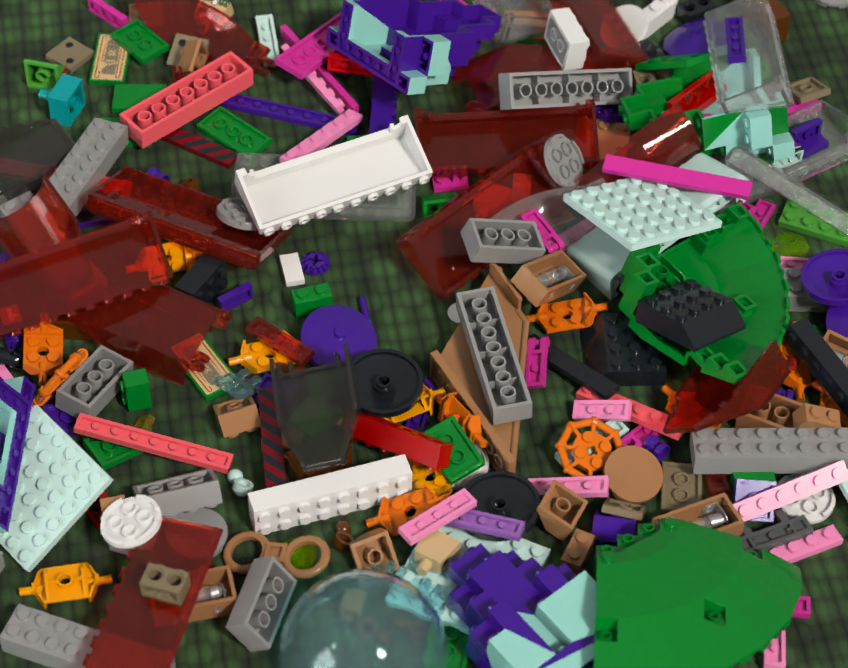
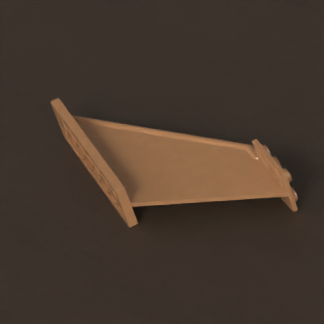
(457, 372)

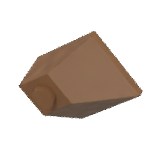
(373, 549)

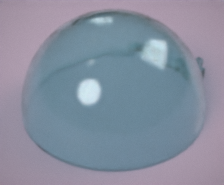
(366, 623)

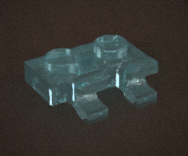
(238, 385)

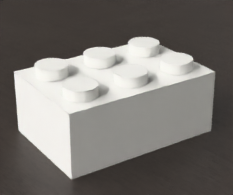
(566, 39)

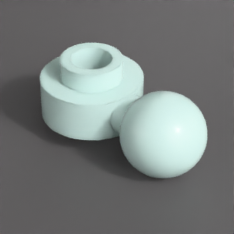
(240, 485)

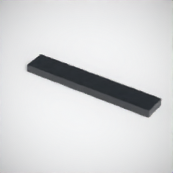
(580, 372)

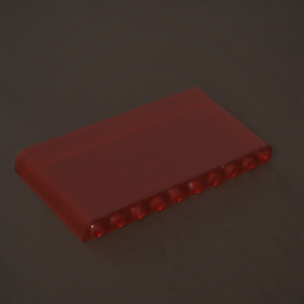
(181, 217)

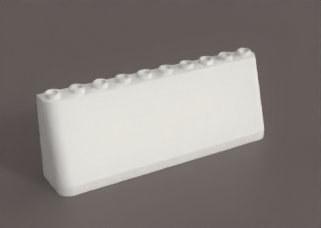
(334, 178)

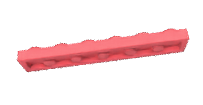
(640, 413)

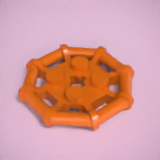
(61, 374)
(586, 440)

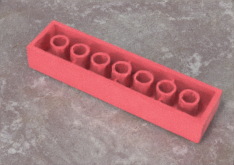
(187, 99)

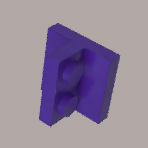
(809, 137)

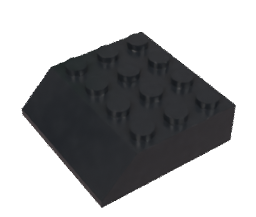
(690, 315)
(620, 353)

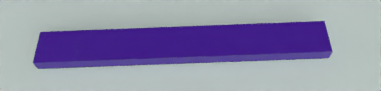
(282, 112)

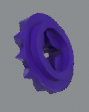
(320, 267)

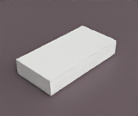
(292, 269)

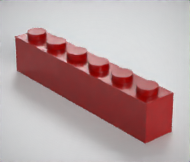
(403, 440)

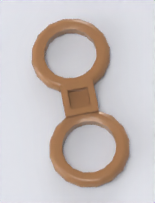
(280, 551)

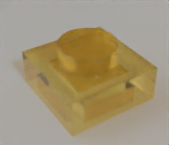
(145, 422)

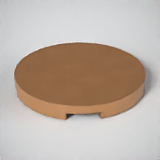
(633, 474)

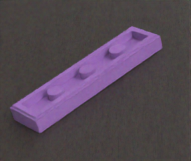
(490, 524)

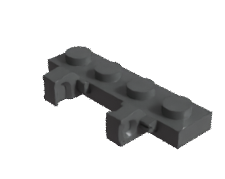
(777, 535)

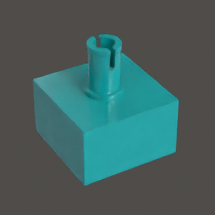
(65, 99)

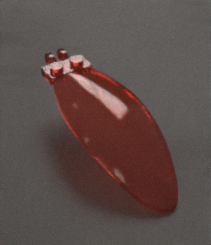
(204, 22)

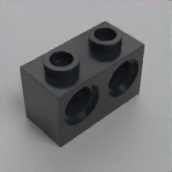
(694, 10)

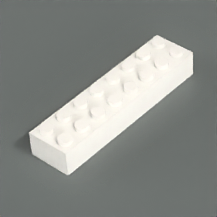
(329, 494)

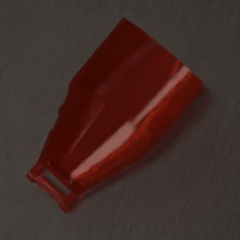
(663, 141)
(38, 223)

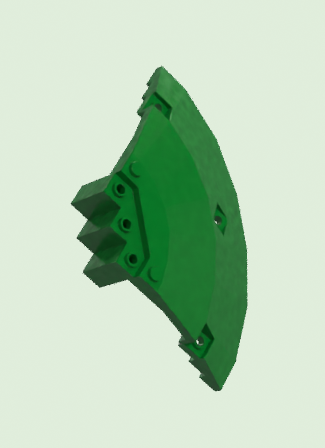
(730, 262)
(688, 598)

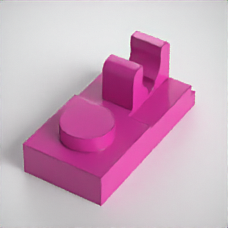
(450, 183)

